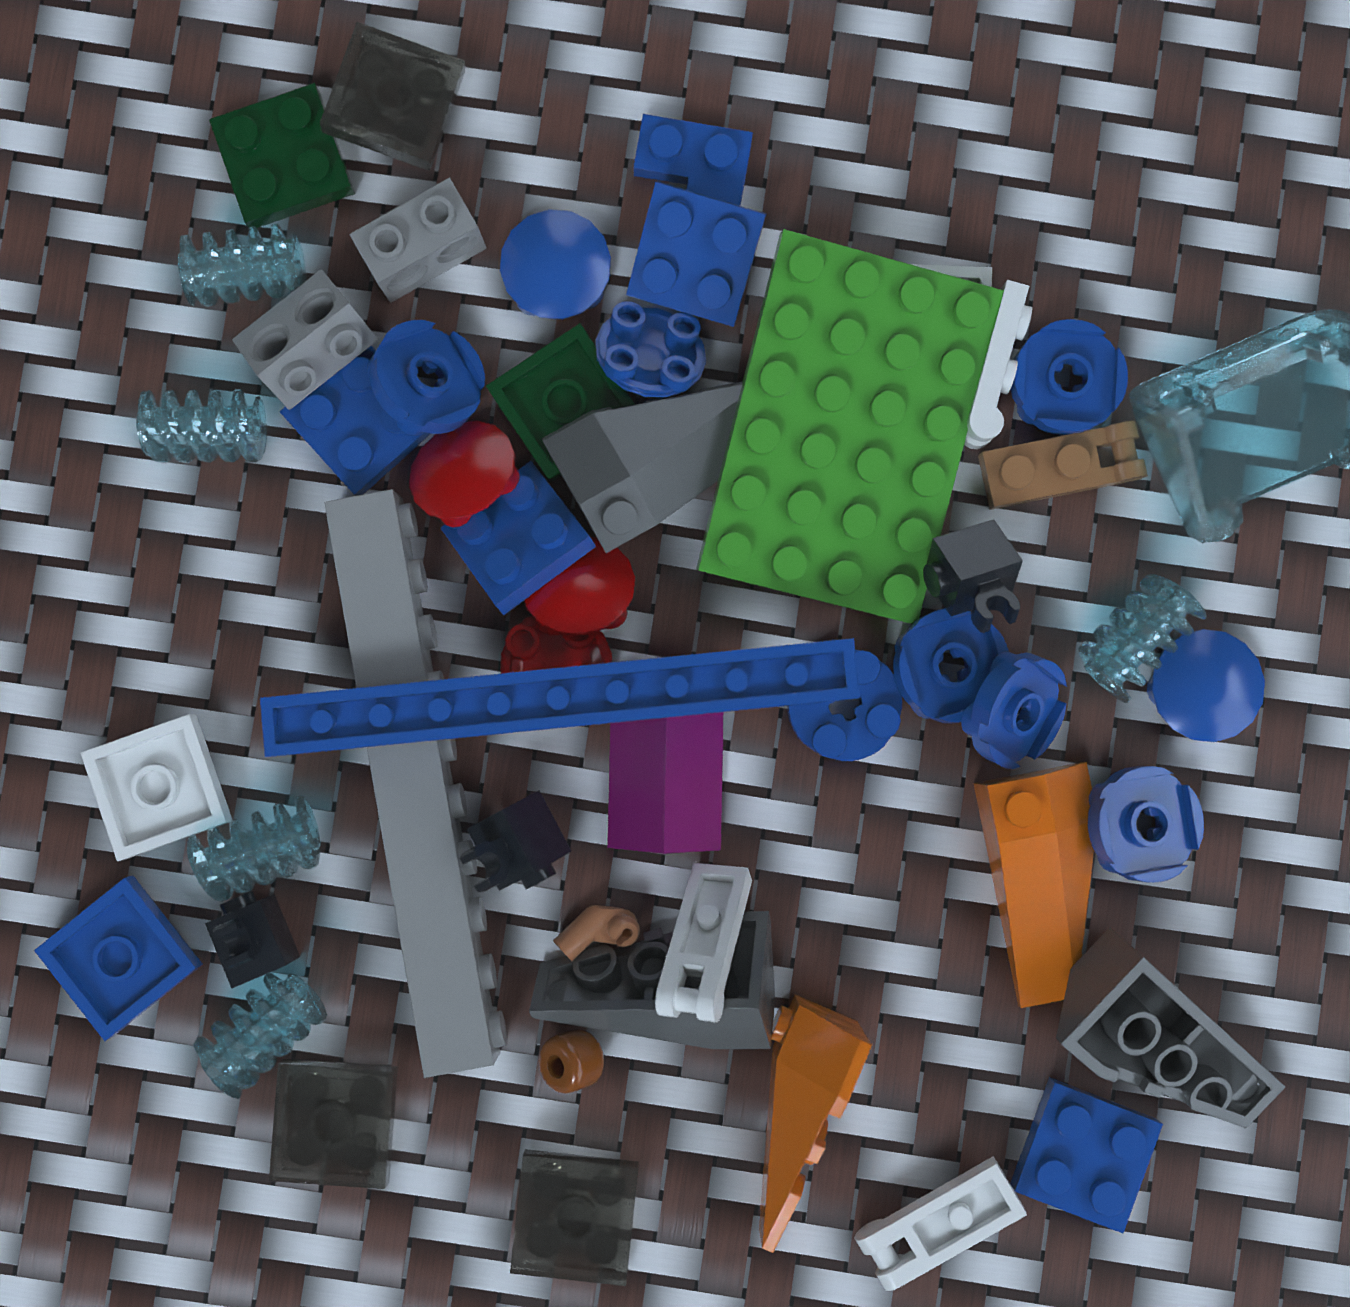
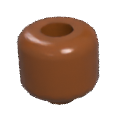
(571, 1061)

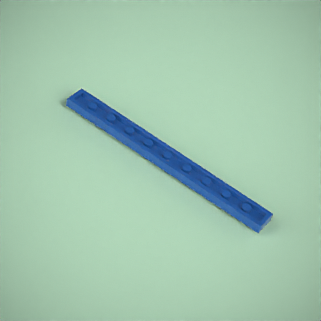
(560, 697)

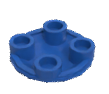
(555, 264)
(651, 350)
(1208, 686)

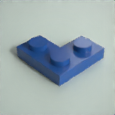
(694, 154)

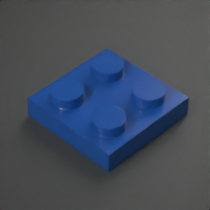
(695, 253)
(351, 427)
(520, 540)
(118, 957)
(1086, 1155)

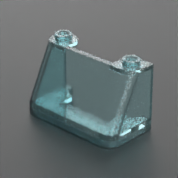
(1249, 419)

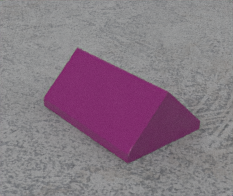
(666, 784)

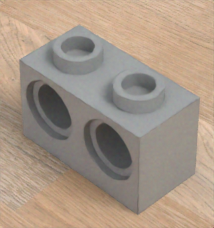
(419, 240)
(304, 339)

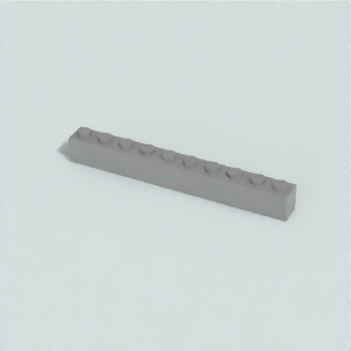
(416, 790)

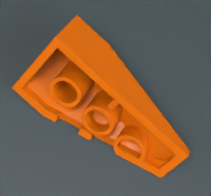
(1040, 872)
(812, 1076)

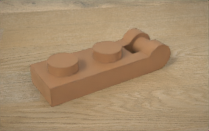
(1060, 465)

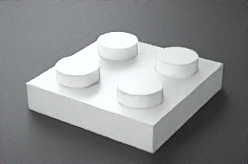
(156, 787)

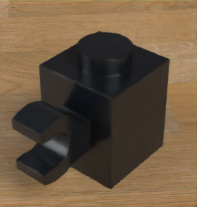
(975, 573)
(517, 844)
(251, 938)

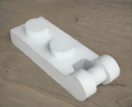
(998, 369)
(704, 941)
(941, 1224)

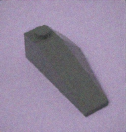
(643, 459)
(619, 988)
(1144, 1031)

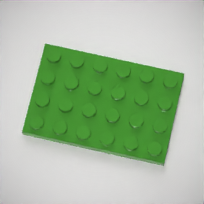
(848, 427)

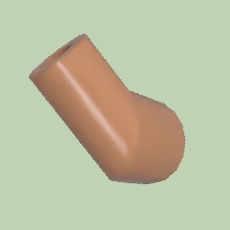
(598, 924)

